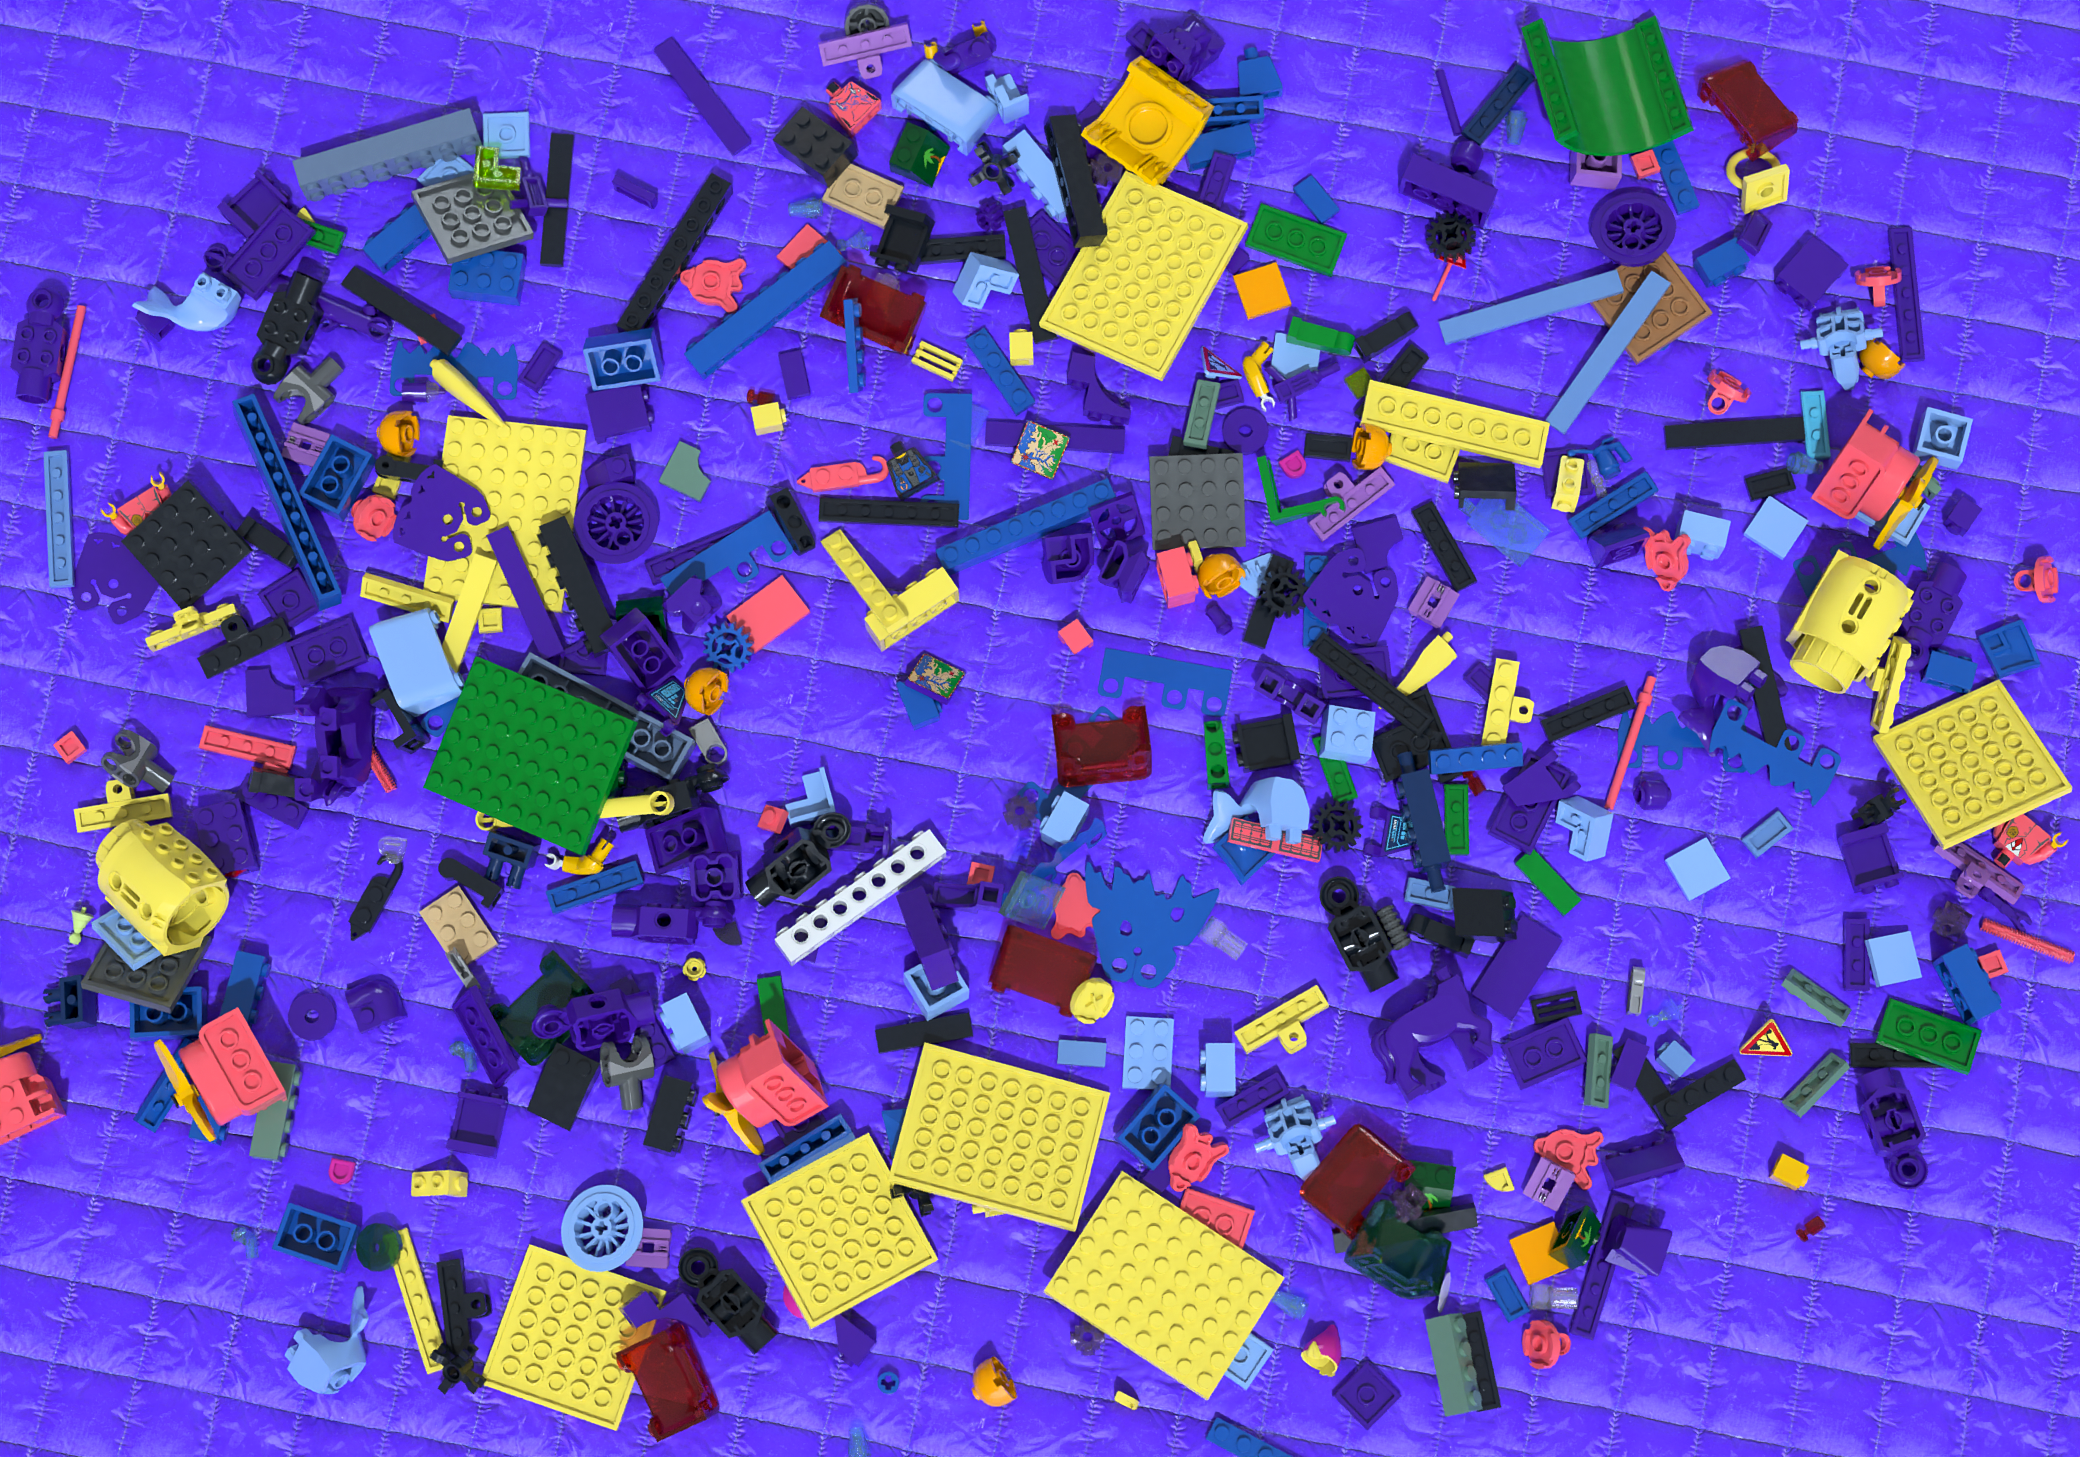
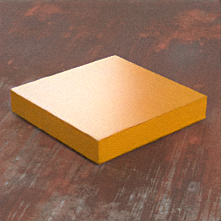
(1262, 291)
(1532, 1253)

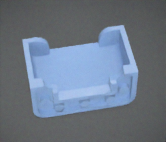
(945, 104)
(416, 661)

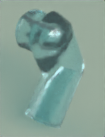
(467, 1053)
(248, 1239)

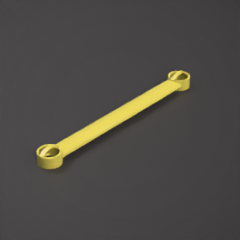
(613, 808)

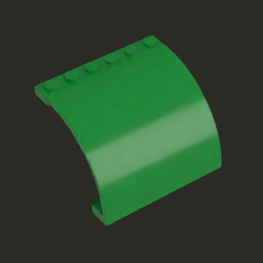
(1609, 91)

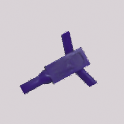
(532, 193)
(1291, 388)

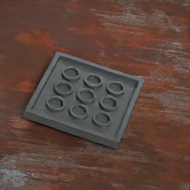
(470, 219)
(1197, 501)
(152, 985)

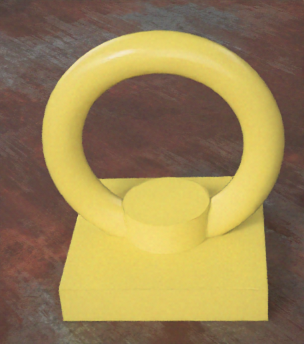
(1761, 188)

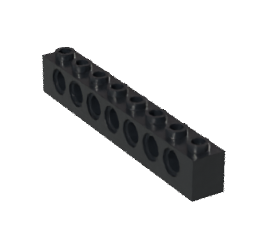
(676, 255)

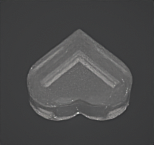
(393, 848)

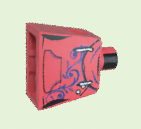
(852, 106)

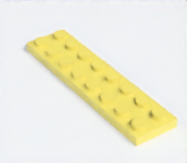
(1455, 424)

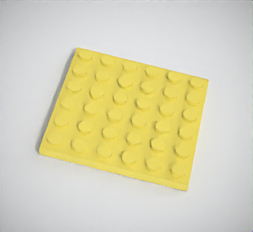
(1972, 764)
(838, 1231)
(564, 1337)

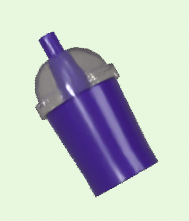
(421, 392)

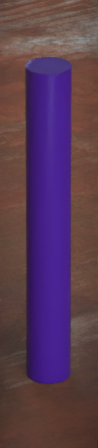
(1448, 101)

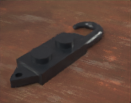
(374, 901)

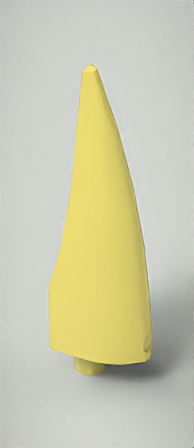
(462, 389)
(1429, 664)

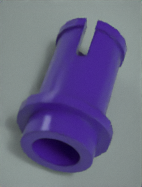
(1219, 620)

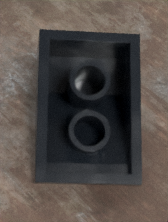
(1485, 914)
(564, 1086)

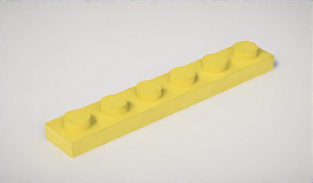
(864, 581)

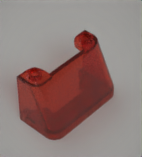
(1749, 106)
(887, 314)
(1102, 749)
(1040, 968)
(1352, 1178)
(670, 1381)

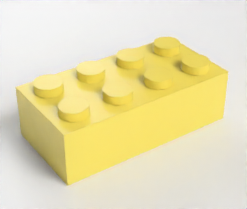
(919, 603)

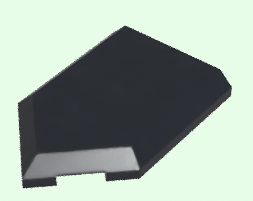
(1401, 740)

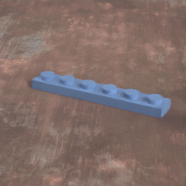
(59, 519)

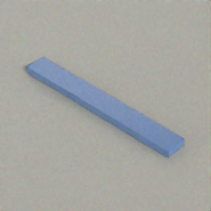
(1531, 307)
(1608, 352)

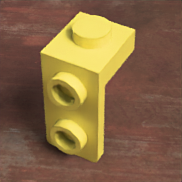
(1568, 484)
(439, 1183)

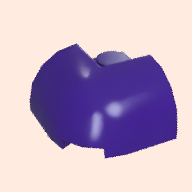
(1067, 557)
(375, 1005)

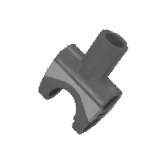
(311, 387)
(136, 763)
(627, 1072)

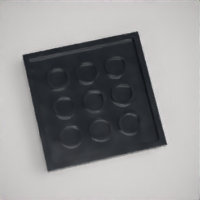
(187, 545)

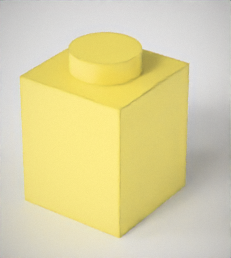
(1021, 347)
(768, 418)

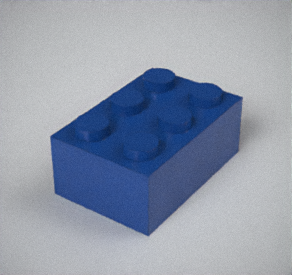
(489, 278)
(623, 359)
(337, 478)
(1967, 984)
(184, 1021)
(1156, 1126)
(316, 1238)

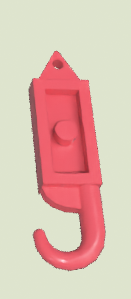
(842, 476)

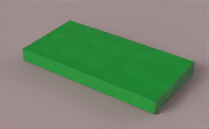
(1296, 240)
(1928, 1036)

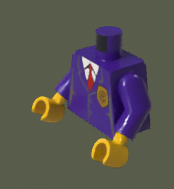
(966, 54)

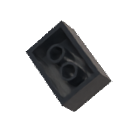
(815, 147)
(670, 1116)

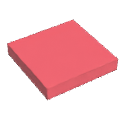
(800, 246)

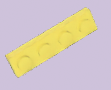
(405, 596)

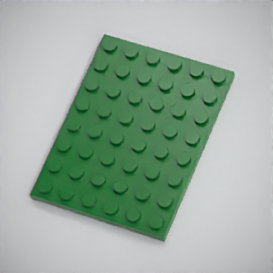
(530, 755)

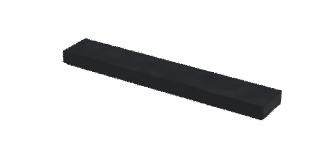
(557, 187)
(1029, 271)
(401, 311)
(1734, 433)
(888, 512)
(1371, 684)
(1766, 697)
(1438, 1220)

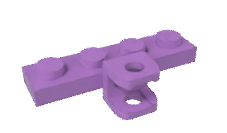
(865, 48)
(1355, 497)
(1979, 873)

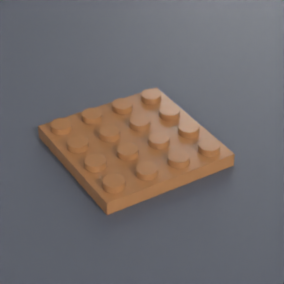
(1672, 317)

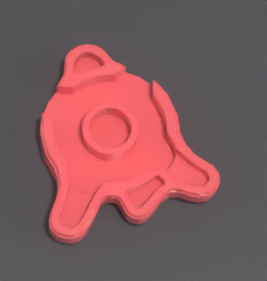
(714, 282)
(1667, 557)
(1073, 910)
(1572, 1152)
(1193, 1157)

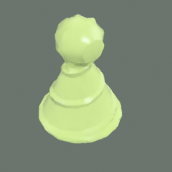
(80, 920)

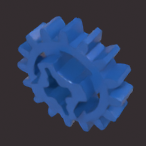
(723, 639)

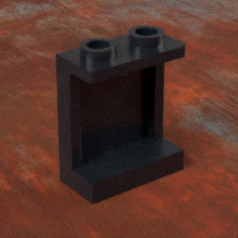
(903, 239)
(1485, 482)
(414, 735)
(1266, 744)

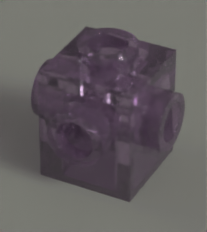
(1112, 171)
(1022, 821)
(1950, 921)
(1408, 1202)
(1082, 1346)

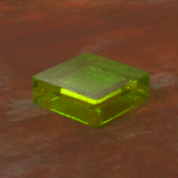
(1358, 383)

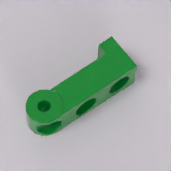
(1319, 337)
(1215, 755)

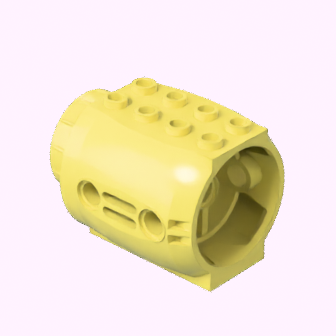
(1847, 623)
(161, 884)

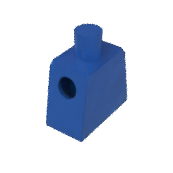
(1258, 76)

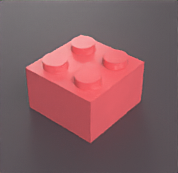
(1176, 578)

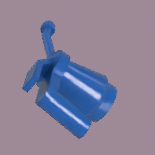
(1606, 462)

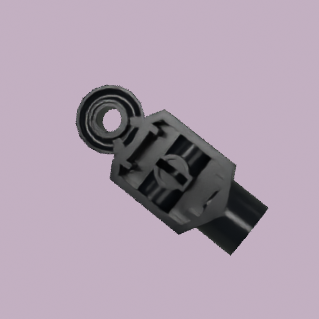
(287, 327)
(708, 779)
(798, 860)
(1358, 934)
(727, 1300)

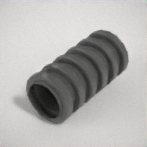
(1393, 928)

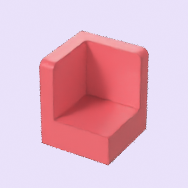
(1075, 637)

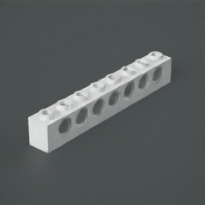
(796, 951)

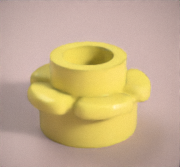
(694, 975)

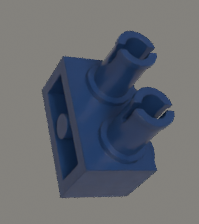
(511, 849)
(77, 1004)

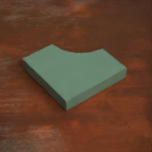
(684, 473)

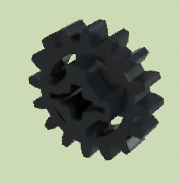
(1449, 228)
(1285, 602)
(1343, 832)

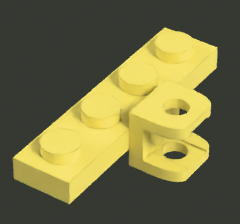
(189, 624)
(1888, 683)
(1503, 704)
(122, 808)
(1283, 1023)

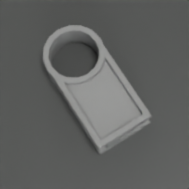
(707, 738)
(462, 969)
(1636, 990)

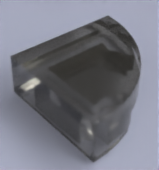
(729, 934)

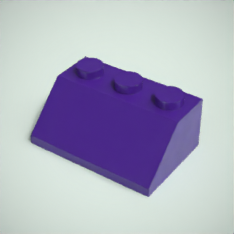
(1641, 1164)

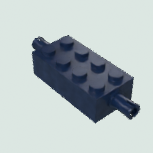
(1423, 821)

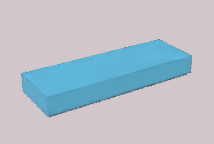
(1815, 424)

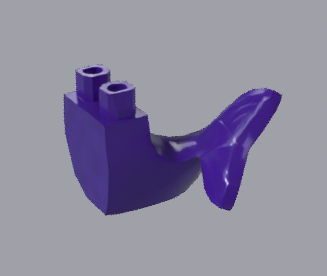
(1724, 673)

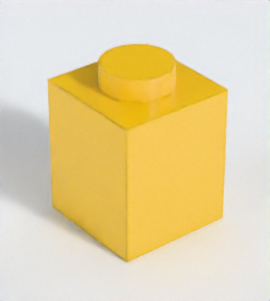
(1789, 1172)

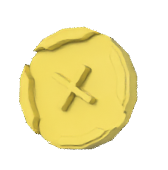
(1092, 1000)

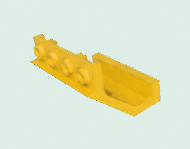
(1149, 122)

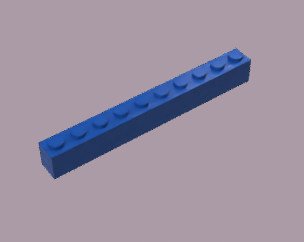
(287, 502)

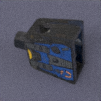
(909, 471)

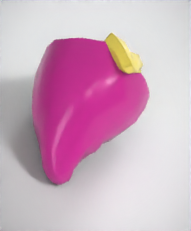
(1324, 1352)

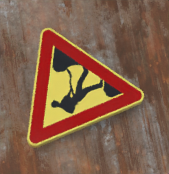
(1767, 1041)

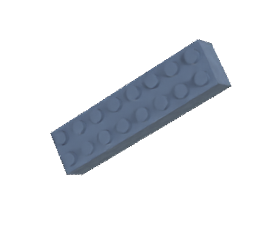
(387, 155)
(648, 748)

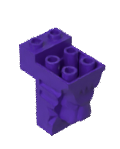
(1185, 49)

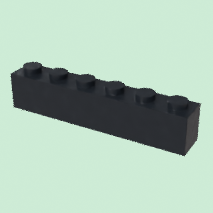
(1075, 181)
(577, 582)

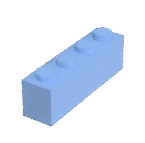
(1038, 172)

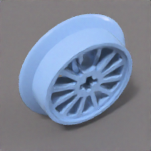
(594, 1202)

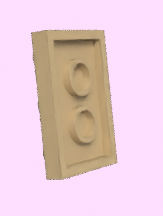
(863, 195)
(458, 926)

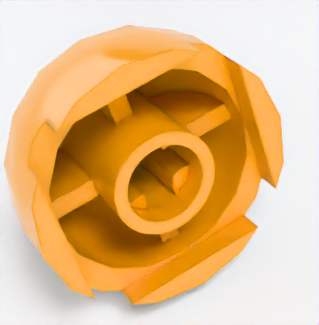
(1879, 361)
(398, 433)
(1370, 446)
(1219, 575)
(705, 688)
(992, 1384)

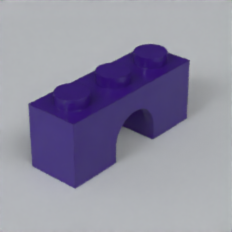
(1291, 694)

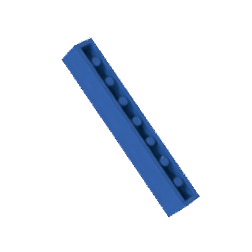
(765, 310)
(1023, 528)
(242, 992)

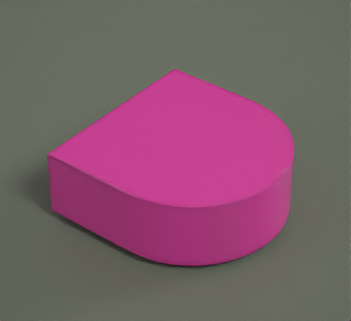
(1293, 465)
(341, 1171)

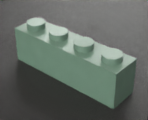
(275, 1122)
(1453, 1364)

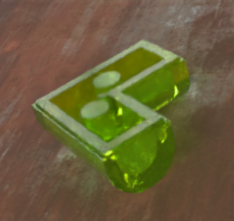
(490, 174)

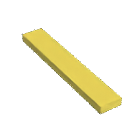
(468, 609)
(418, 1303)

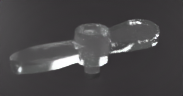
(1596, 479)

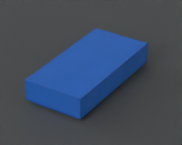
(1316, 199)
(1507, 1295)

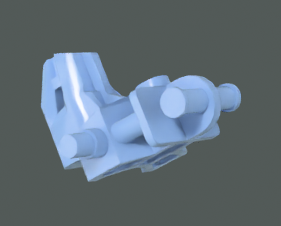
(1841, 337)
(1294, 1133)

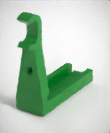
(1281, 516)

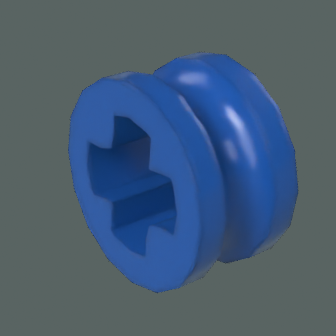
(883, 1388)

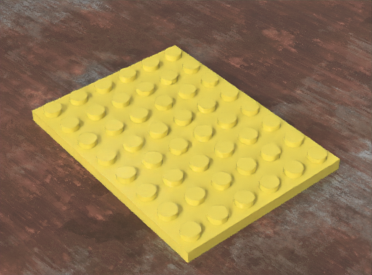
(1147, 277)
(527, 480)
(999, 1137)
(1164, 1285)

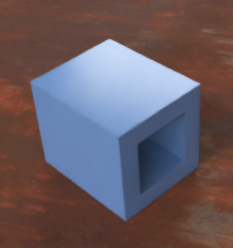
(1674, 1059)

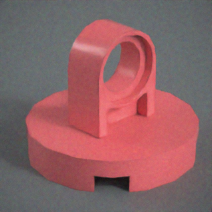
(1878, 278)
(1728, 389)
(373, 517)
(2043, 579)
(1543, 1345)

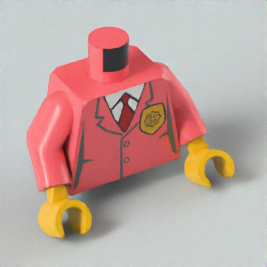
(140, 507)
(2023, 842)

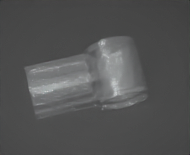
(1217, 935)
(1547, 1297)

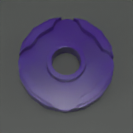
(1245, 418)
(305, 1004)

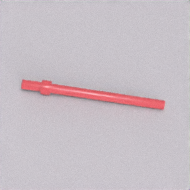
(57, 414)
(1644, 700)

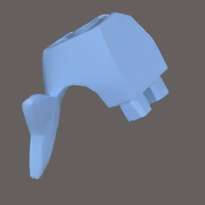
(205, 308)
(1279, 805)
(329, 1364)

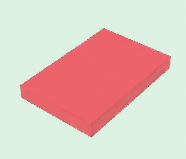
(769, 613)
(1219, 1215)

